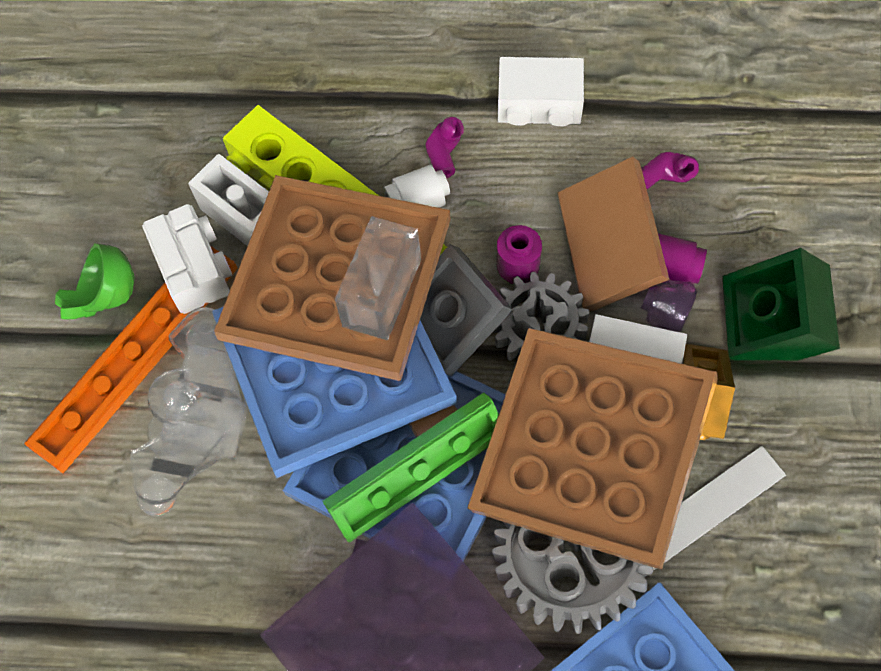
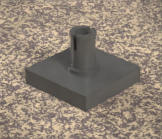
(460, 309)

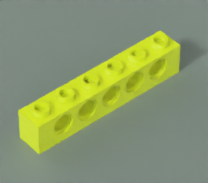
(264, 136)

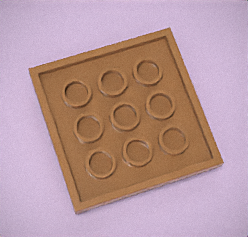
(296, 266)
(594, 446)

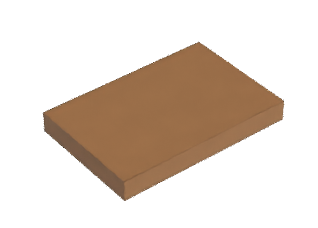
(612, 235)

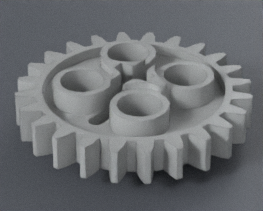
(535, 572)

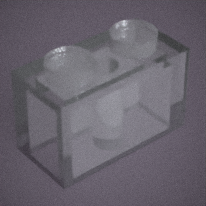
(379, 278)

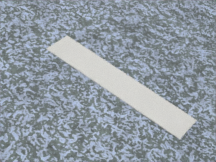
(723, 498)

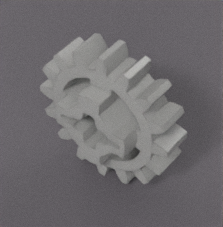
(554, 306)

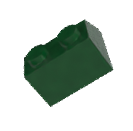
(780, 309)

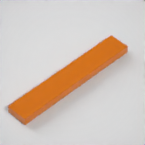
(109, 381)

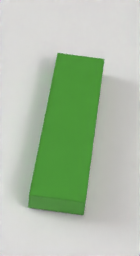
(413, 468)

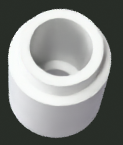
(420, 187)

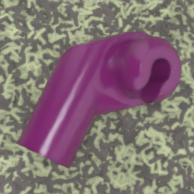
(441, 144)
(670, 167)

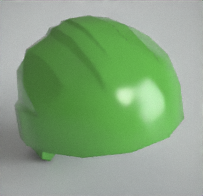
(103, 284)

